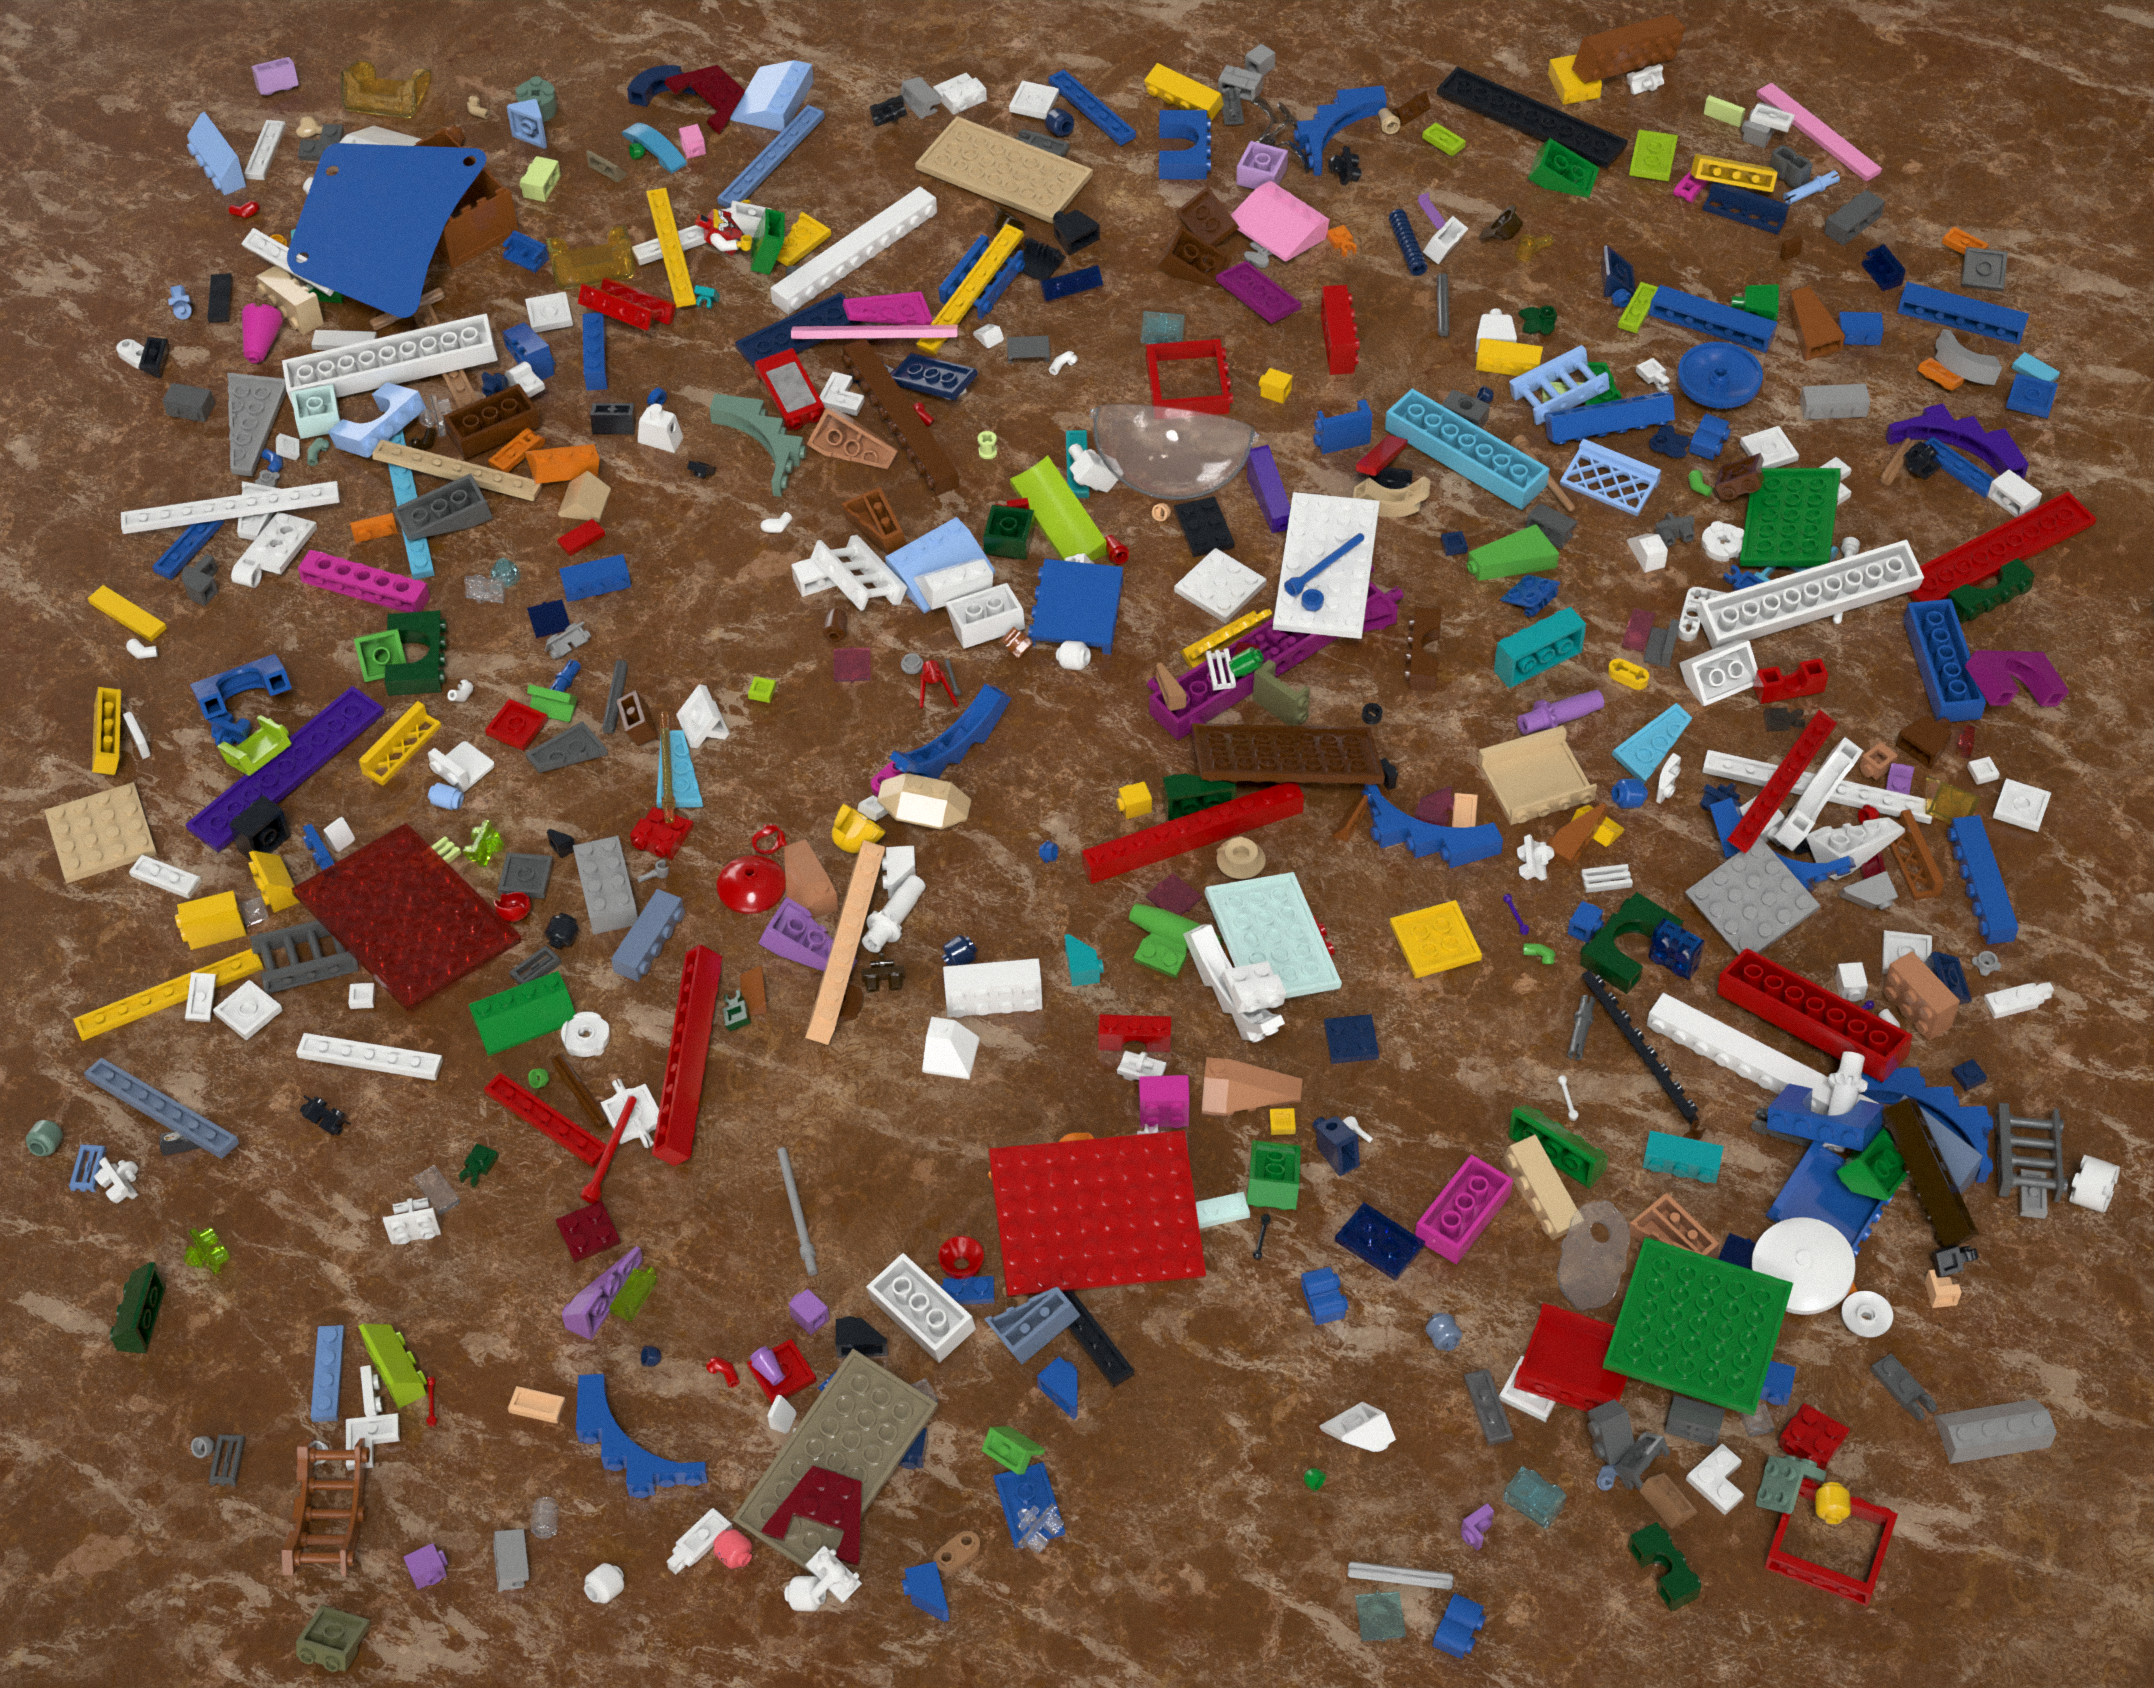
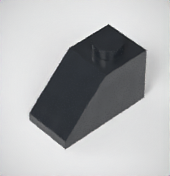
(858, 1335)

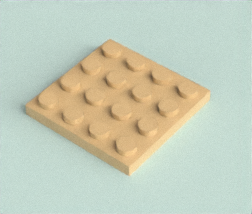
(100, 832)

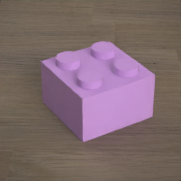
(1261, 164)

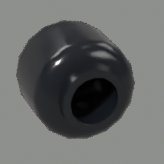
(561, 931)

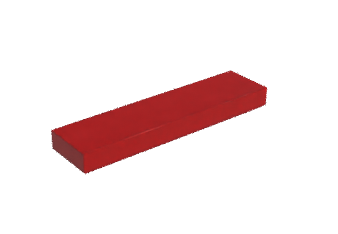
(1381, 455)

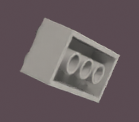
(605, 884)

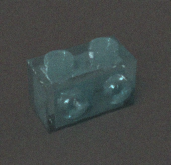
(1162, 327)
(1535, 1497)

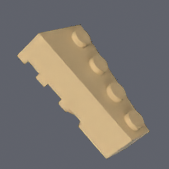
(290, 299)
(1540, 1185)

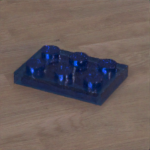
(1379, 1241)

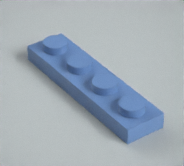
(328, 1373)

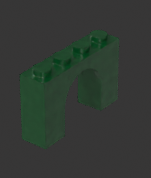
(427, 673)
(1604, 958)

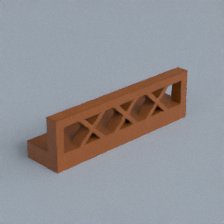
(1921, 859)

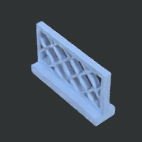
(1618, 465)

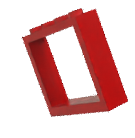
(1188, 350)
(1825, 1578)

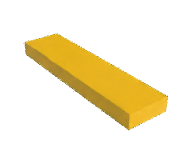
(127, 613)

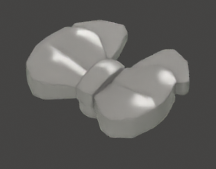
(1260, 258)

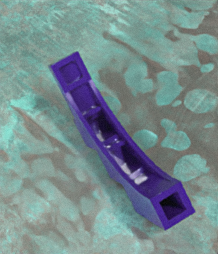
(1966, 433)

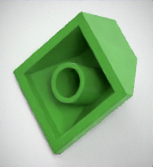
(378, 650)

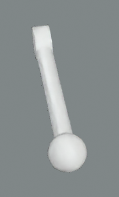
(1573, 1115)

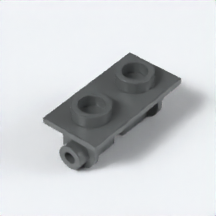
(1232, 108)

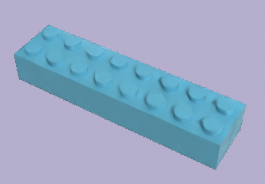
(1467, 449)

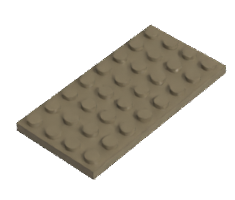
(853, 1429)

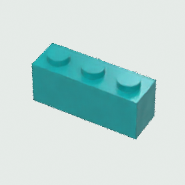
(1683, 1157)

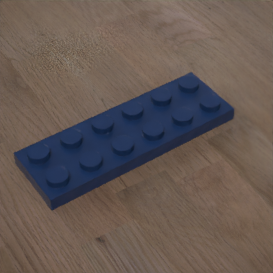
(778, 338)

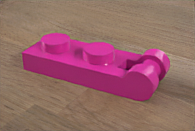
(1692, 183)

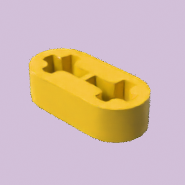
(1628, 674)

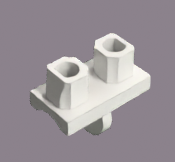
(1646, 79)
(1536, 856)
(1138, 1065)
(120, 1177)

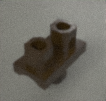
(893, 974)

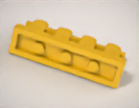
(1222, 638)

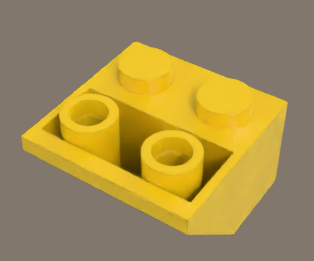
(272, 880)

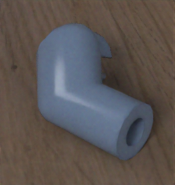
(1606, 1477)

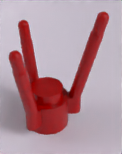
(932, 675)

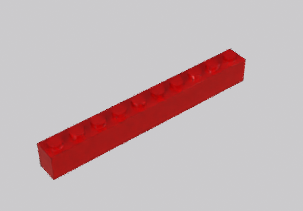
(1192, 831)
(687, 1056)

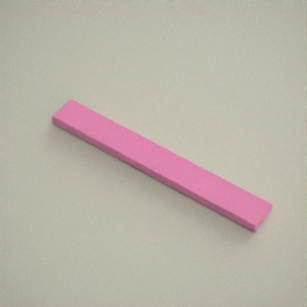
(1820, 133)
(892, 331)

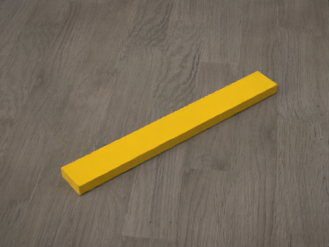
(671, 247)
(973, 284)
(163, 995)

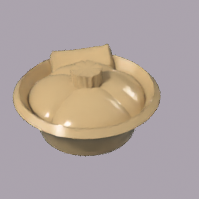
(1240, 858)

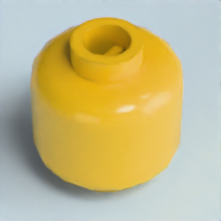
(1832, 1502)

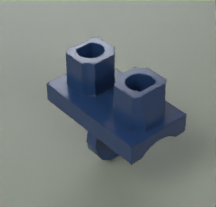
(493, 384)
(1712, 795)

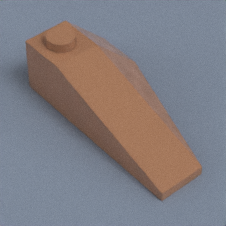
(847, 439)
(808, 881)

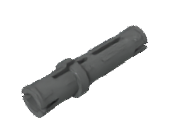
(1582, 1019)

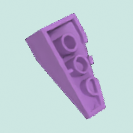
(797, 936)
(592, 1304)

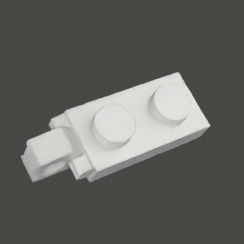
(2017, 999)
(697, 1540)

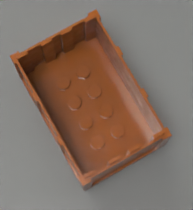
(481, 217)

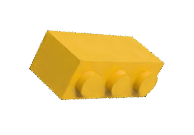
(1507, 357)

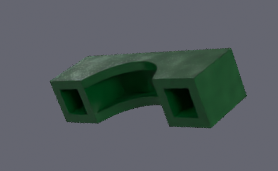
(2012, 581)

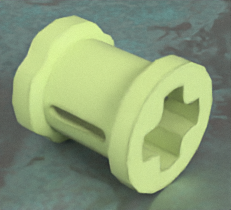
(987, 445)

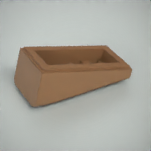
(1171, 690)

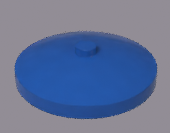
(1720, 375)

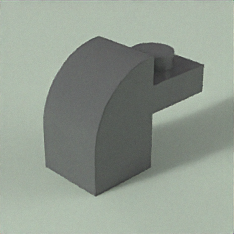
(199, 580)

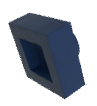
(1454, 543)
(1969, 1075)

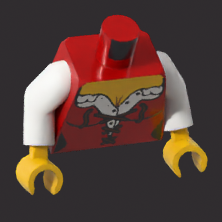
(723, 232)

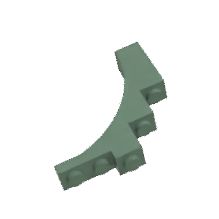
(751, 417)

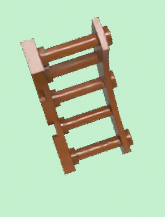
(304, 1513)

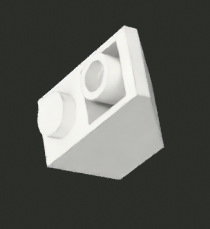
(899, 865)

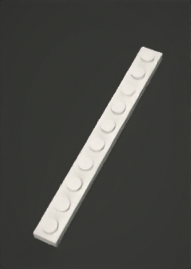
(229, 507)
(1846, 792)

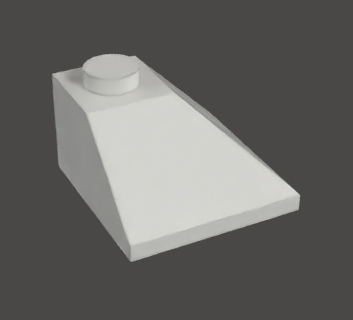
(949, 1049)
(1361, 1427)

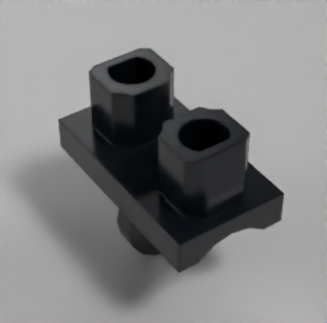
(888, 110)
(1346, 166)

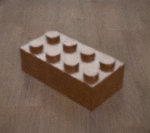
(491, 421)

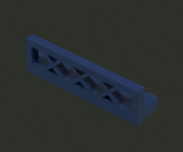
(1748, 204)

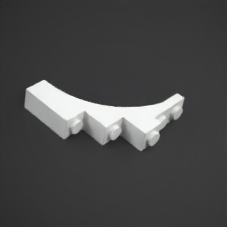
(1210, 963)

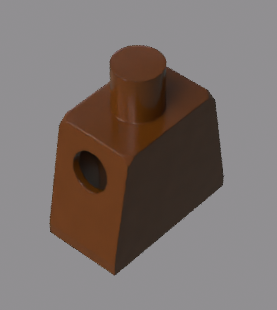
(1925, 739)

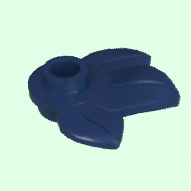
(1669, 442)

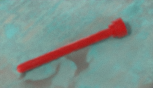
(591, 1192)

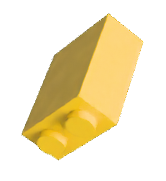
(1568, 84)
(210, 920)

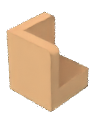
(1941, 1290)

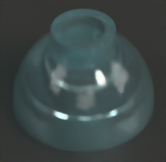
(507, 570)

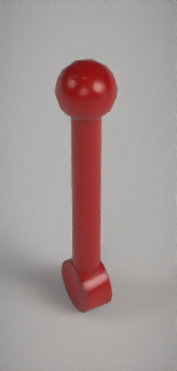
(431, 1420)

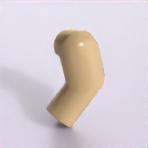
(475, 109)

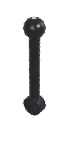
(1265, 1220)

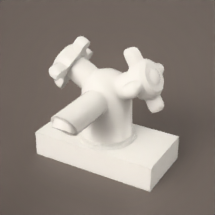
(832, 1575)

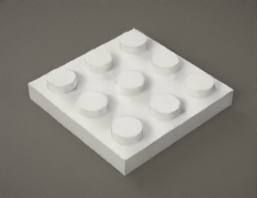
(1220, 585)

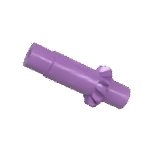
(1549, 716)

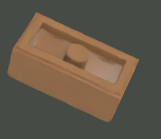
(1667, 1500)

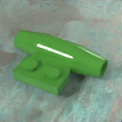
(1165, 946)

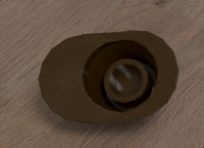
(1004, 217)
(1504, 226)

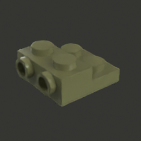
(331, 1639)

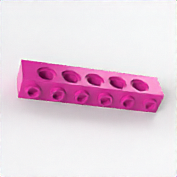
(363, 582)

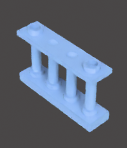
(1553, 370)

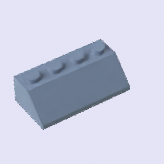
(1959, 1156)

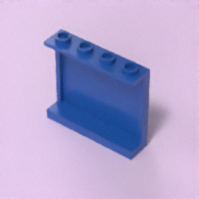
(1077, 603)
(1819, 1194)

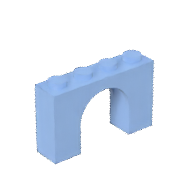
(400, 408)

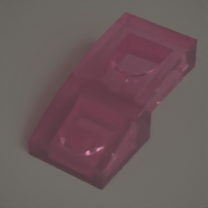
(1638, 630)

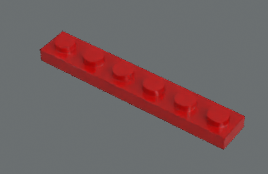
(546, 1119)

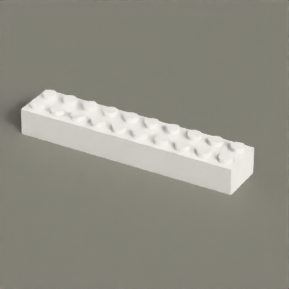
(394, 358)
(1810, 594)

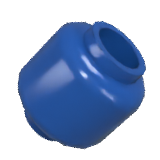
(1629, 793)

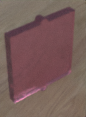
(852, 665)
(1174, 895)

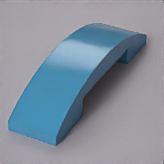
(657, 144)

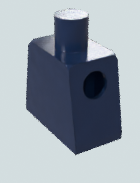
(1337, 1144)

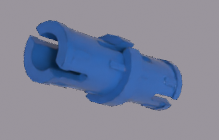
(565, 677)

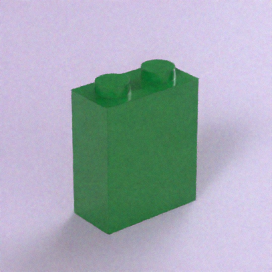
(767, 241)

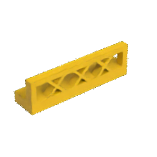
(393, 742)

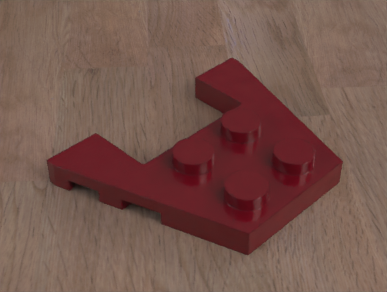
(713, 86)
(826, 1500)

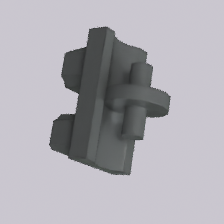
(1675, 527)

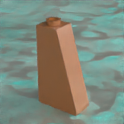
(1813, 325)

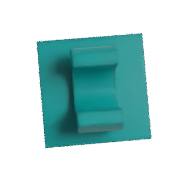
(706, 293)

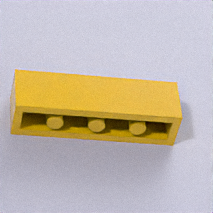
(1182, 91)
(1734, 172)
(106, 731)

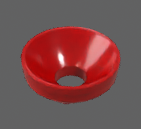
(961, 1248)

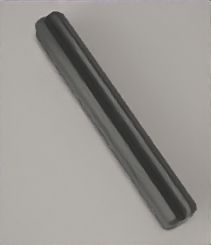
(1443, 304)
(615, 693)

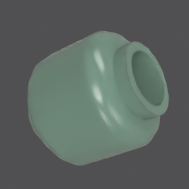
(44, 1138)

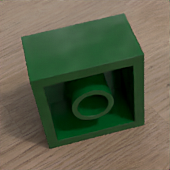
(1009, 531)

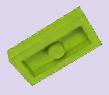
(1443, 139)

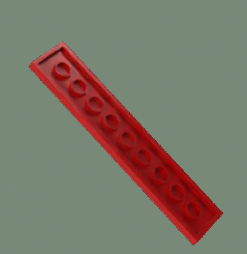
(2012, 540)

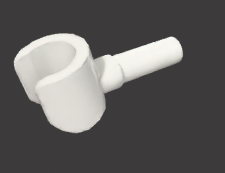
(1352, 1123)

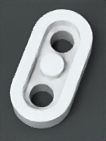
(130, 352)

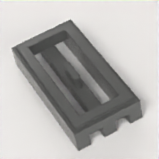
(537, 968)
(224, 1479)

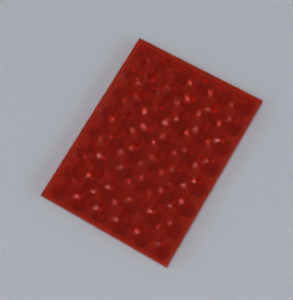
(406, 916)

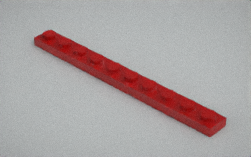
(1781, 781)

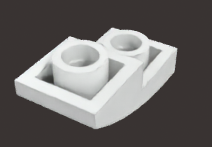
(1667, 778)

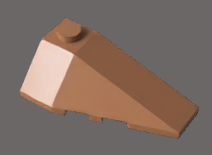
(1241, 1086)

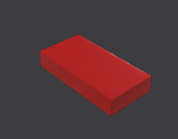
(581, 537)

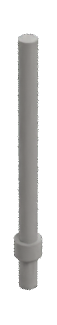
(807, 1249)

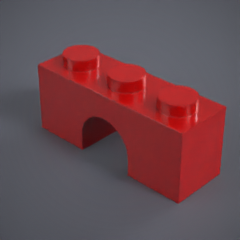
(1806, 680)
(1119, 1029)

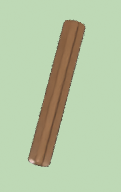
(386, 318)

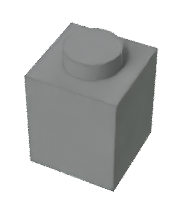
(1260, 60)

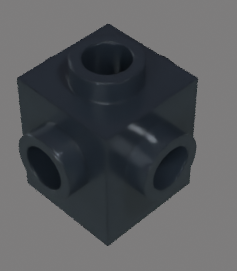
(1922, 460)

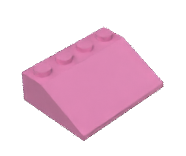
(1280, 221)

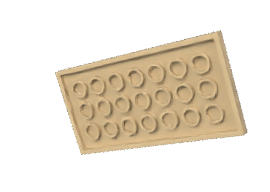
(1004, 169)

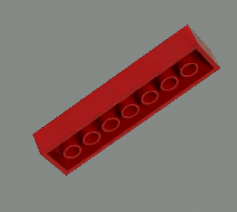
(1813, 1013)

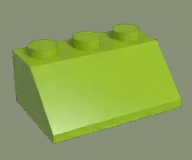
(393, 1363)

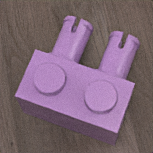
(275, 76)

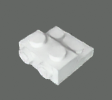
(961, 93)
(1254, 987)

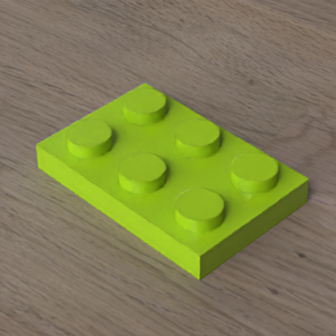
(1653, 155)

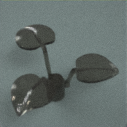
(1270, 139)

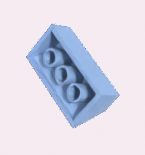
(215, 156)

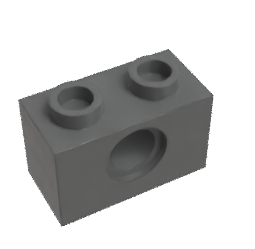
(1467, 407)

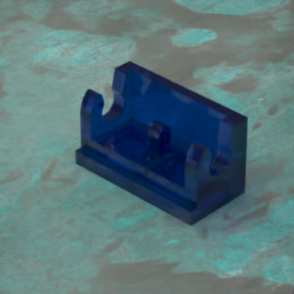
(1884, 268)

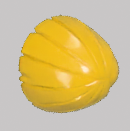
(852, 828)

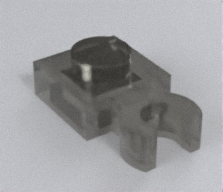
(1780, 720)

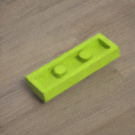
(1637, 308)

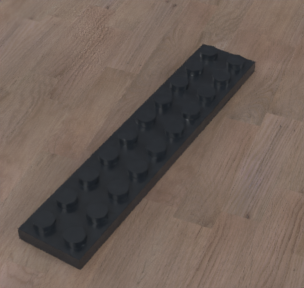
(1531, 116)

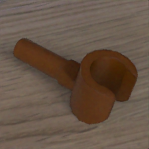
(1693, 1132)

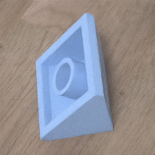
(527, 122)

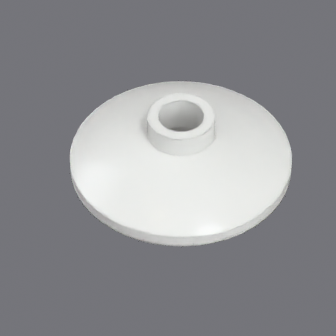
(1869, 1305)

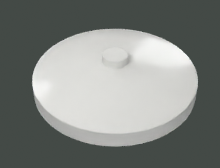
(1810, 1257)

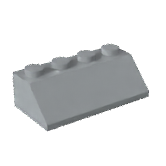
(1995, 1430)

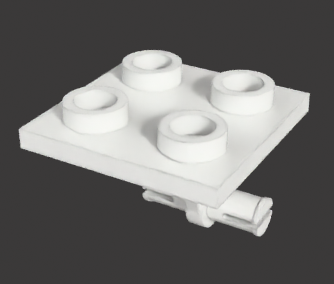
(411, 1225)

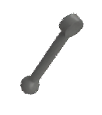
(957, 692)

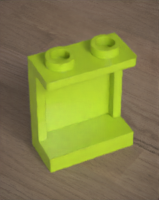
(257, 748)

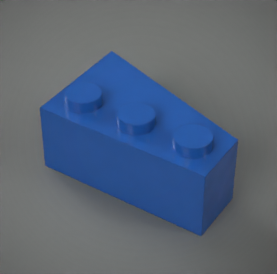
(530, 348)

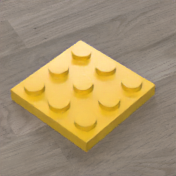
(1435, 939)

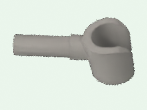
(659, 871)

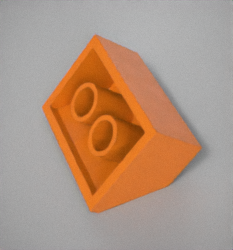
(562, 463)

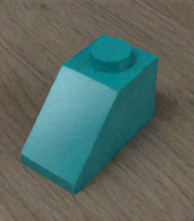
(1082, 962)

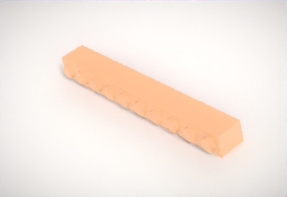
(845, 943)

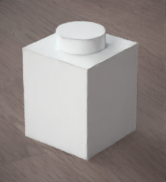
(1851, 981)

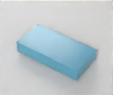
(2032, 367)

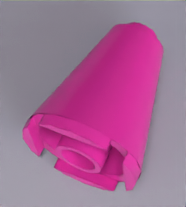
(259, 330)

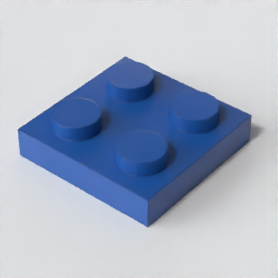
(2032, 395)

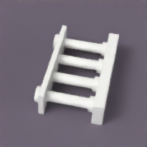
(872, 567)

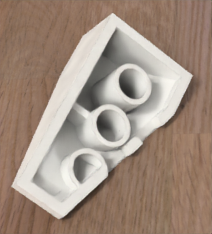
(1857, 841)

